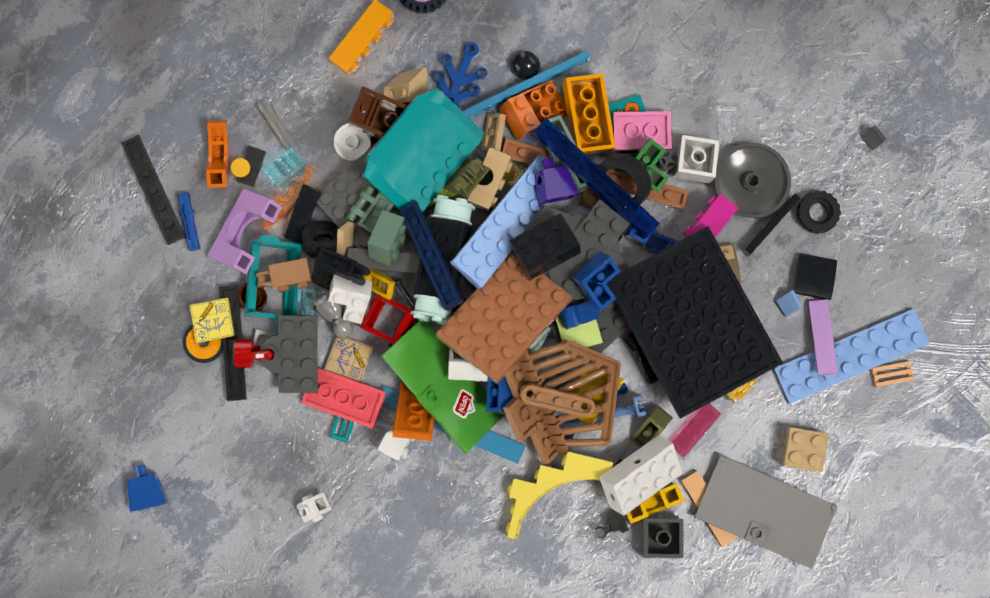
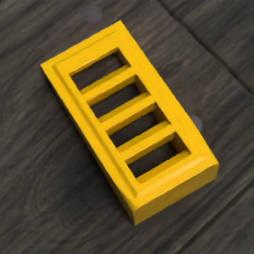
(377, 288)

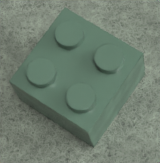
(386, 238)

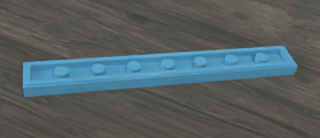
(528, 84)
(490, 441)

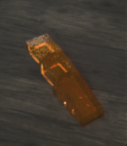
(290, 200)

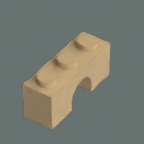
(484, 196)

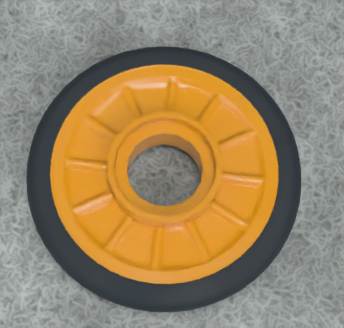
(198, 353)

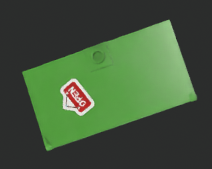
(456, 405)

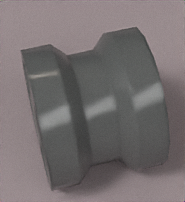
(670, 160)

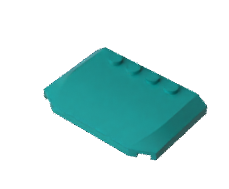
(421, 150)

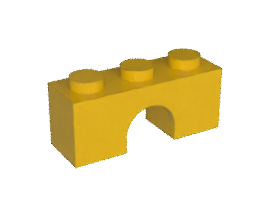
(659, 501)

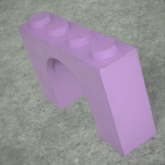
(246, 209)

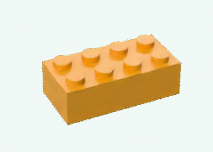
(589, 113)

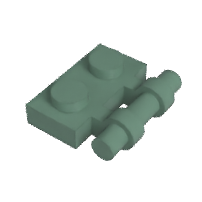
(371, 216)

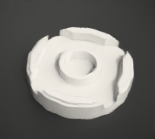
(351, 142)

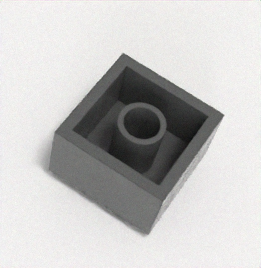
(662, 538)

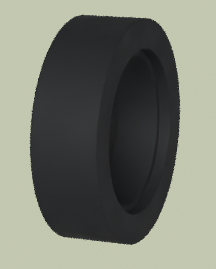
(634, 168)

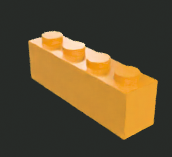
(361, 37)

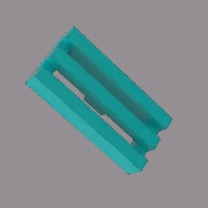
(339, 437)

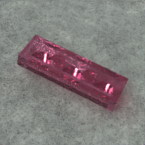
(695, 429)

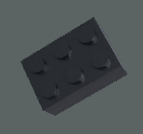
(545, 246)

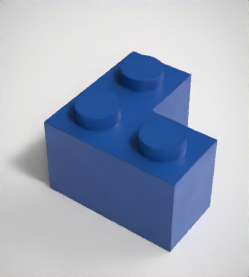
(594, 278)

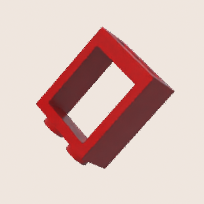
(373, 313)

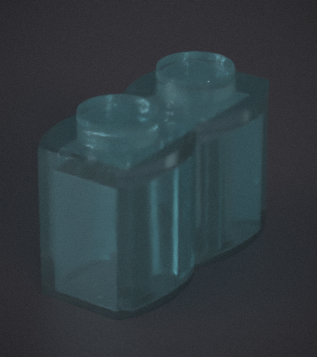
(285, 169)
(305, 301)

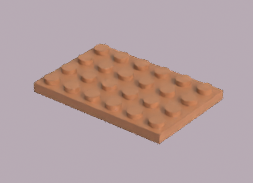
(503, 318)

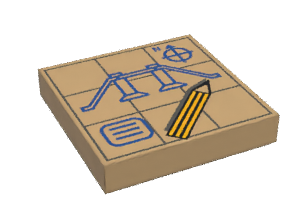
(349, 359)

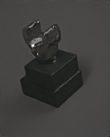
(615, 523)

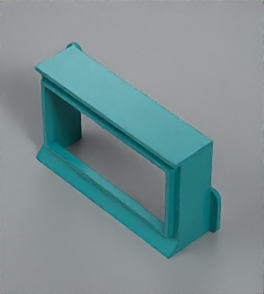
(289, 297)

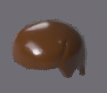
(261, 299)

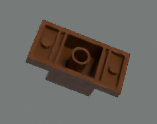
(375, 112)

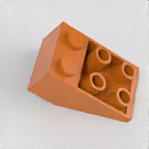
(532, 107)

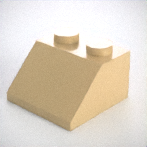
(407, 85)

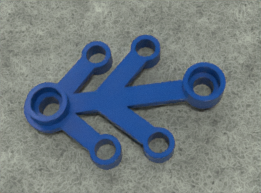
(460, 79)

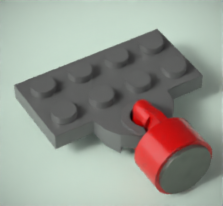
(289, 353)

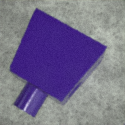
(554, 183)

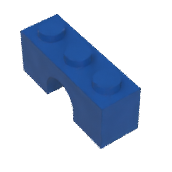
(654, 242)

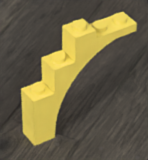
(576, 468)

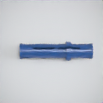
(188, 221)

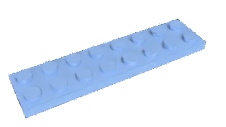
(508, 219)
(854, 355)

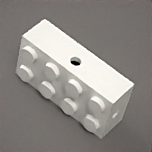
(641, 475)

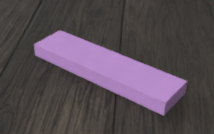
(822, 337)

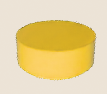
(240, 168)

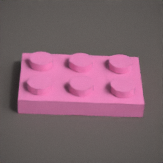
(634, 129)

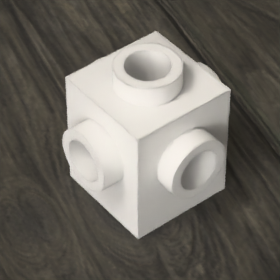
(313, 507)

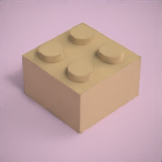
(804, 450)

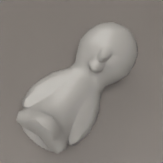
(333, 313)

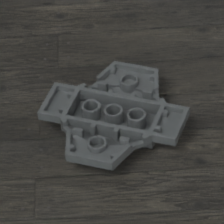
(595, 233)

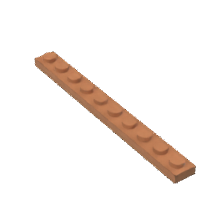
(667, 195)

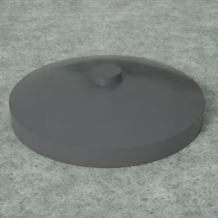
(753, 180)

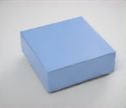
(789, 303)

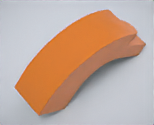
(219, 154)

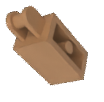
(286, 275)

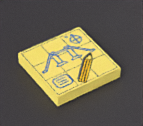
(212, 320)

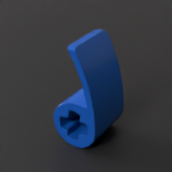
(578, 315)

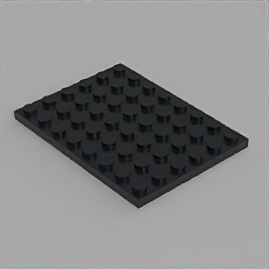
(694, 322)

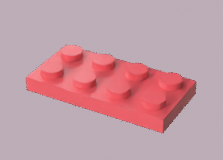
(346, 399)

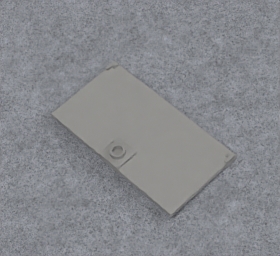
(765, 511)

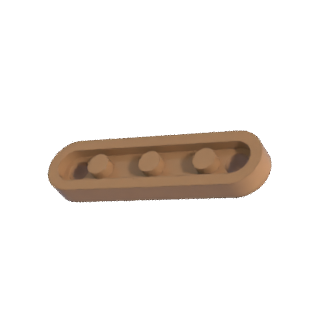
(557, 400)

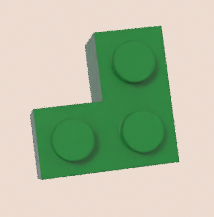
(648, 156)

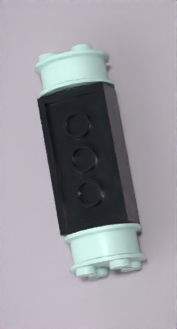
(451, 232)

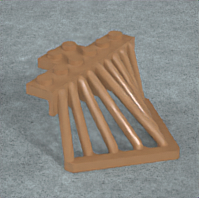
(542, 422)

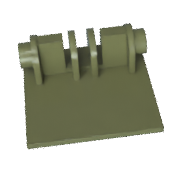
(467, 177)

